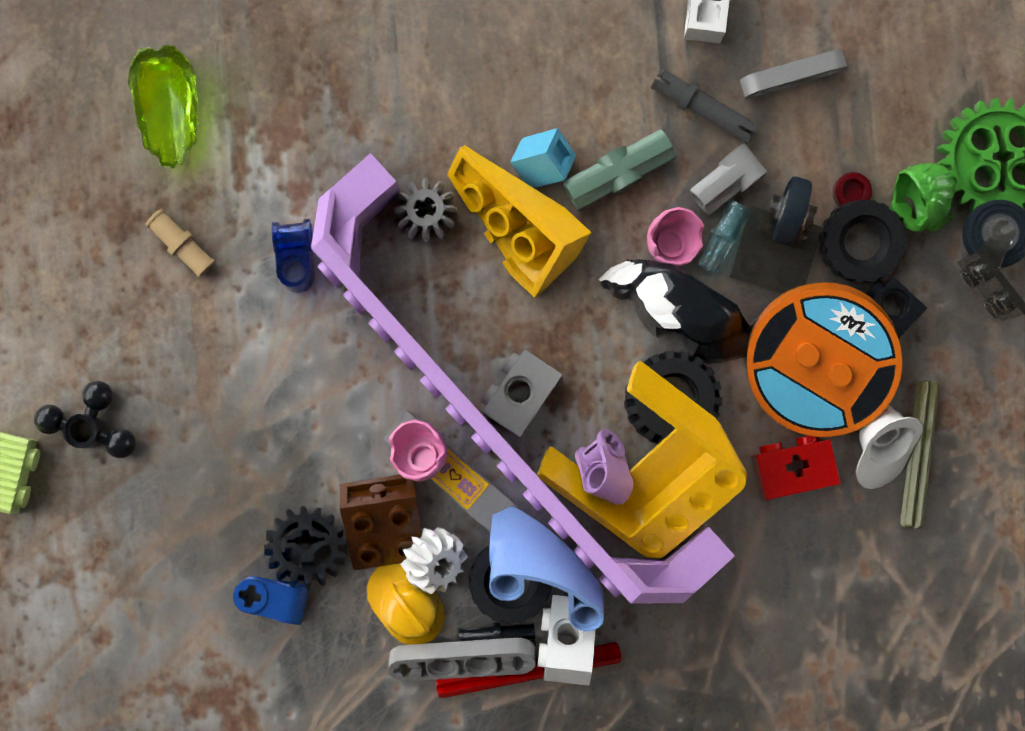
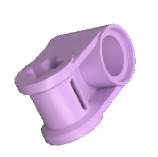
(605, 468)

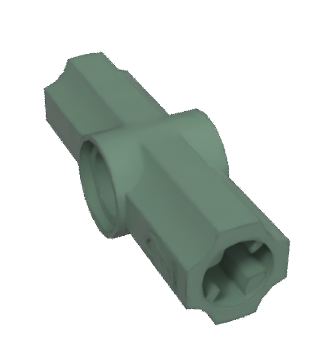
(619, 170)

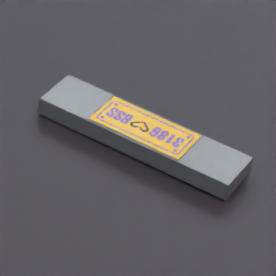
(465, 485)

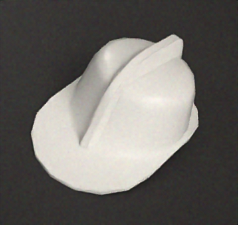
(886, 447)

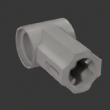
(735, 174)

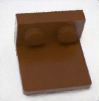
(379, 520)

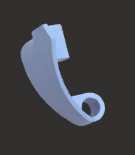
(530, 551)

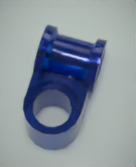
(292, 248)

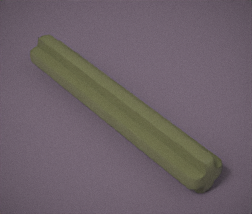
(920, 458)

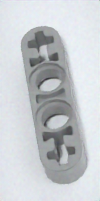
(504, 657)

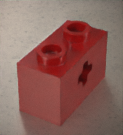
(817, 472)

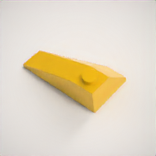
(527, 226)

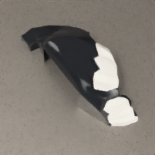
(681, 304)

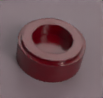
(851, 188)

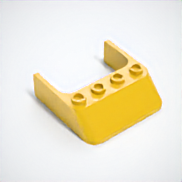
(674, 484)

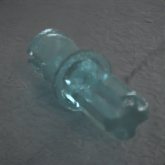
(723, 236)

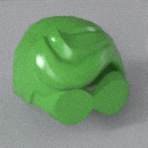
(931, 190)

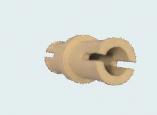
(179, 243)

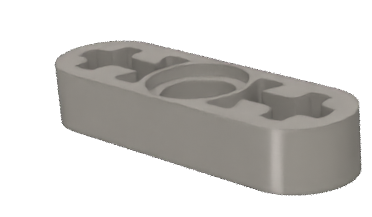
(793, 74)

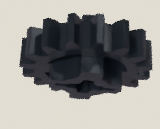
(289, 547)

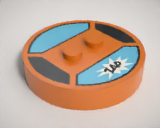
(824, 359)

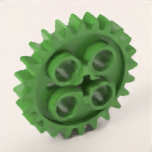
(964, 159)

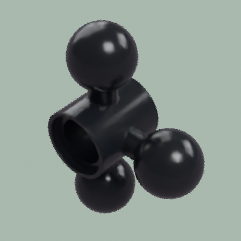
(96, 397)

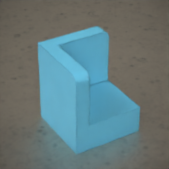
(543, 158)

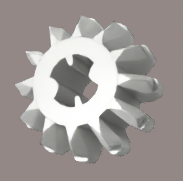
(434, 560)

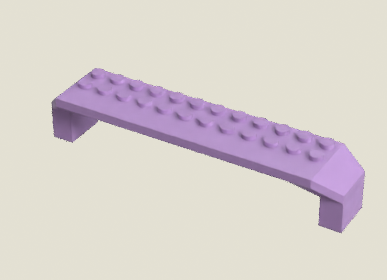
(338, 243)

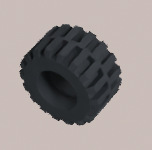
(678, 365)

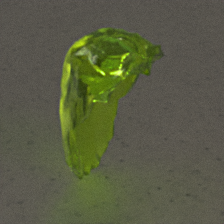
(164, 102)

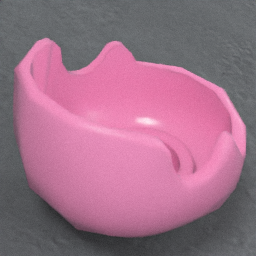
(675, 236)
(417, 450)

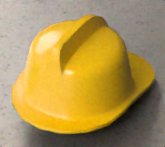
(403, 608)

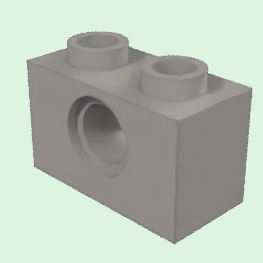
(540, 380)

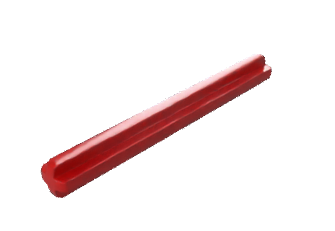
(603, 655)

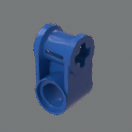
(277, 599)

